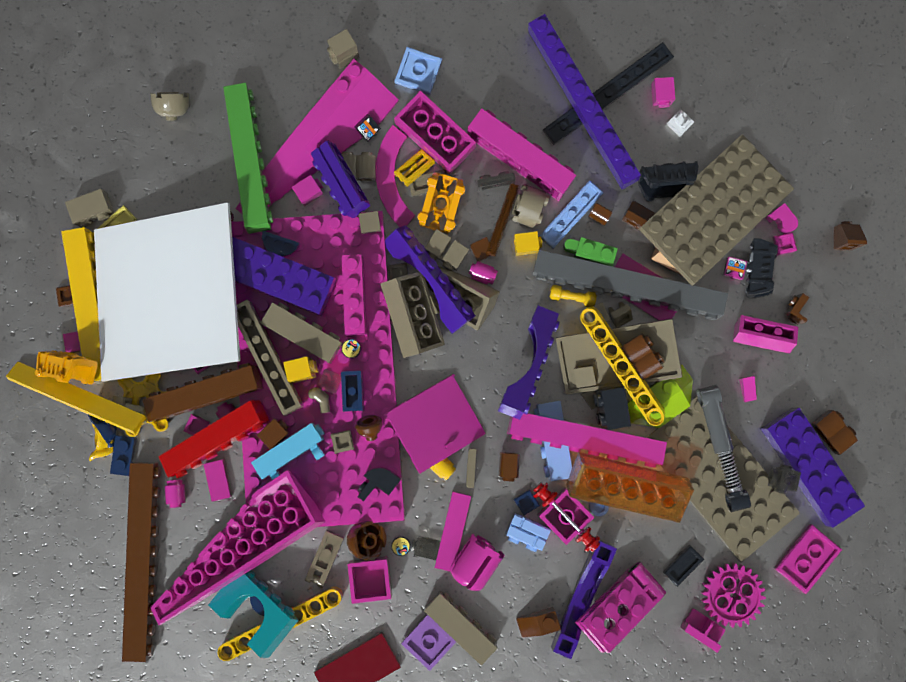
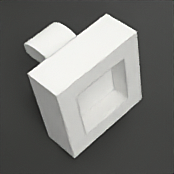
(680, 122)

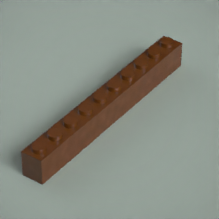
(140, 562)

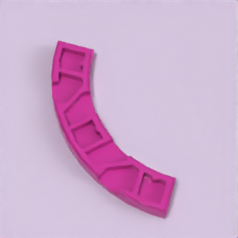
(386, 179)

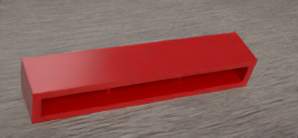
(214, 438)

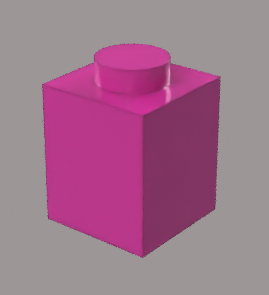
(663, 92)
(308, 190)

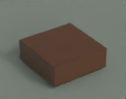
(479, 249)
(64, 296)

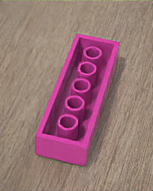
(520, 154)

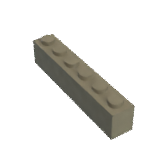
(267, 358)

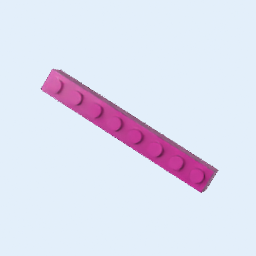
(588, 438)

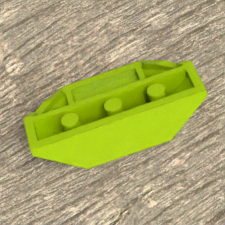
(673, 396)

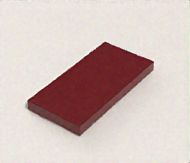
(363, 663)

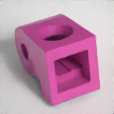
(784, 218)

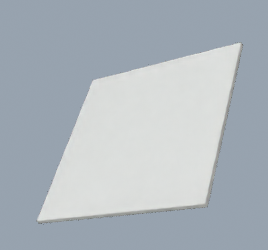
(166, 293)

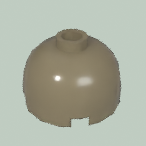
(170, 104)

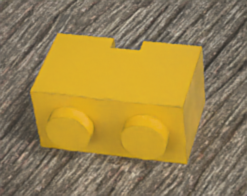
(300, 369)

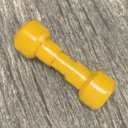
(558, 293)

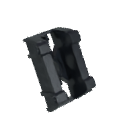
(666, 179)
(760, 268)

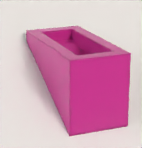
(748, 388)

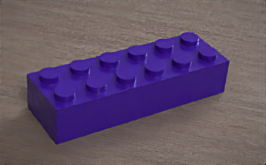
(281, 277)
(820, 475)

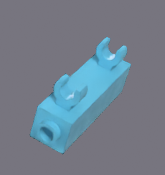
(289, 450)

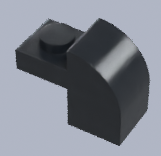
(380, 477)

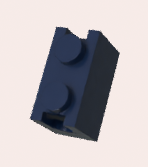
(352, 391)

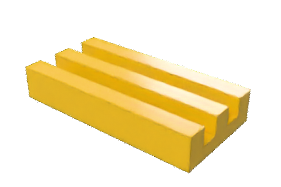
(416, 170)

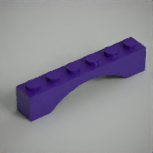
(406, 247)
(517, 395)
(581, 599)

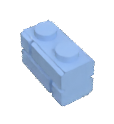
(527, 532)

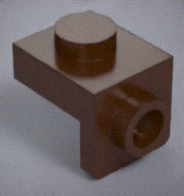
(796, 304)

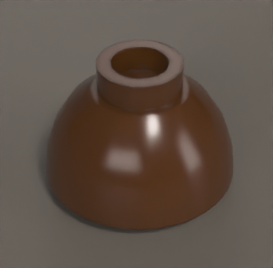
(369, 427)

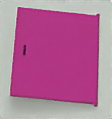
(435, 421)

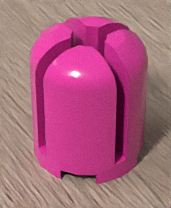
(476, 563)

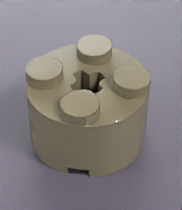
(529, 206)

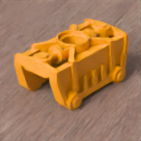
(451, 207)
(65, 366)

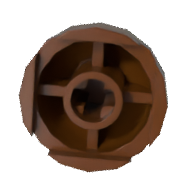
(366, 540)

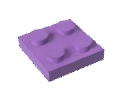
(428, 642)

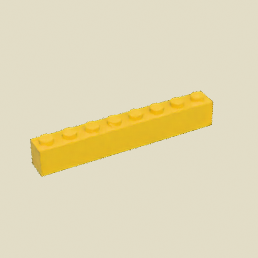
(83, 284)

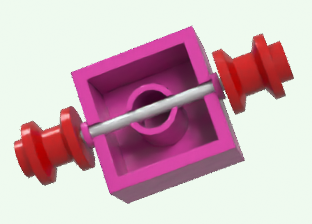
(566, 516)

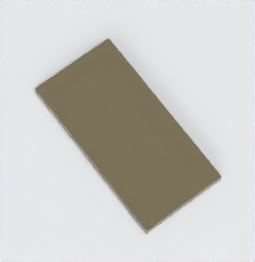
(582, 351)

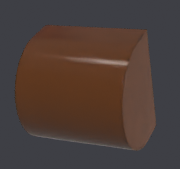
(600, 214)

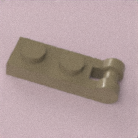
(324, 558)

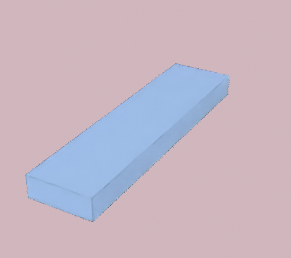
(571, 214)

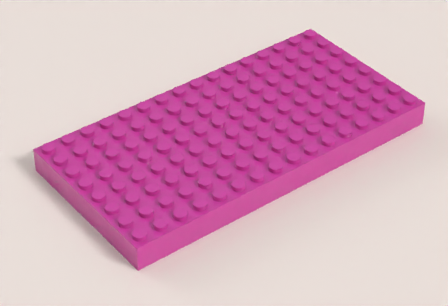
(334, 477)

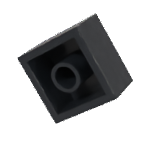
(612, 408)

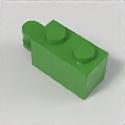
(591, 251)

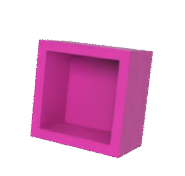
(369, 580)

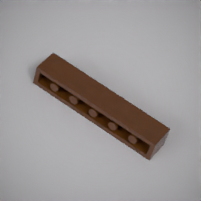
(202, 393)

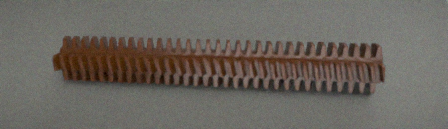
(502, 220)

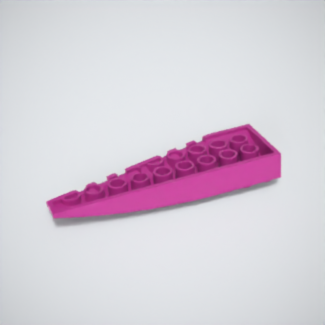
(331, 119)
(263, 527)

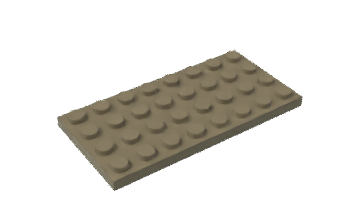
(716, 210)
(692, 456)

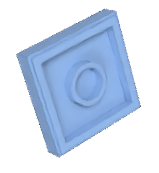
(418, 70)

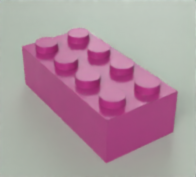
(435, 132)

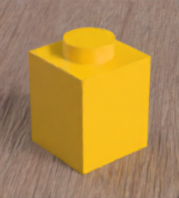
(527, 243)

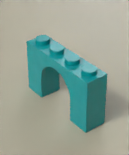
(277, 618)

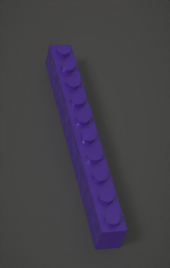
(583, 102)

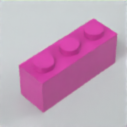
(765, 334)

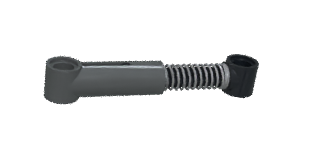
(710, 401)

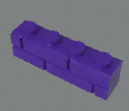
(340, 179)

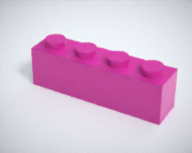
(353, 295)

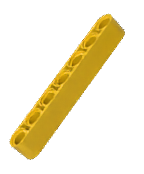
(623, 375)
(305, 607)

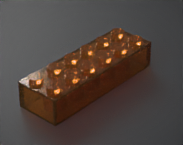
(629, 487)

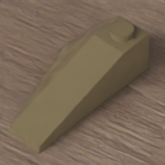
(475, 294)

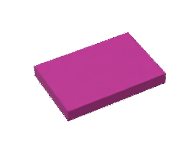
(808, 558)

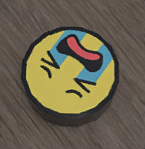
(351, 348)
(400, 546)

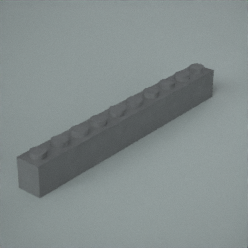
(630, 284)

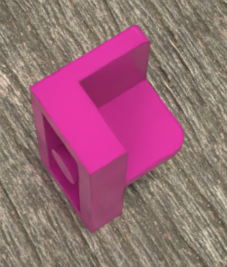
(703, 629)

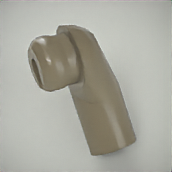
(322, 397)

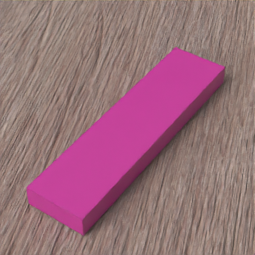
(452, 530)

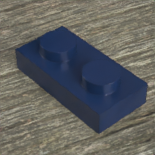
(122, 455)

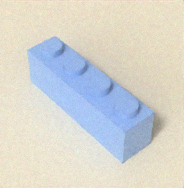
(557, 460)

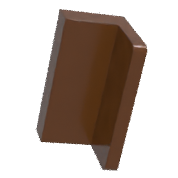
(637, 215)

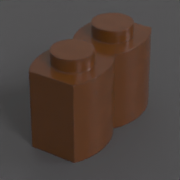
(642, 356)
(835, 432)
(509, 466)

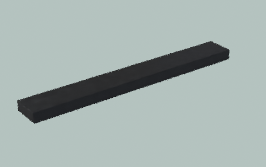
(612, 90)

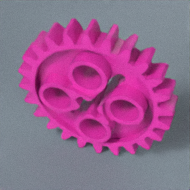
(750, 600)

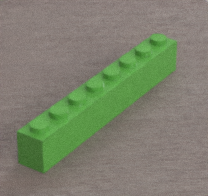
(247, 158)

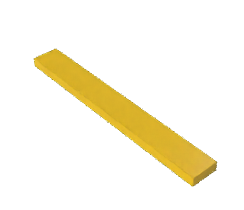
(77, 398)

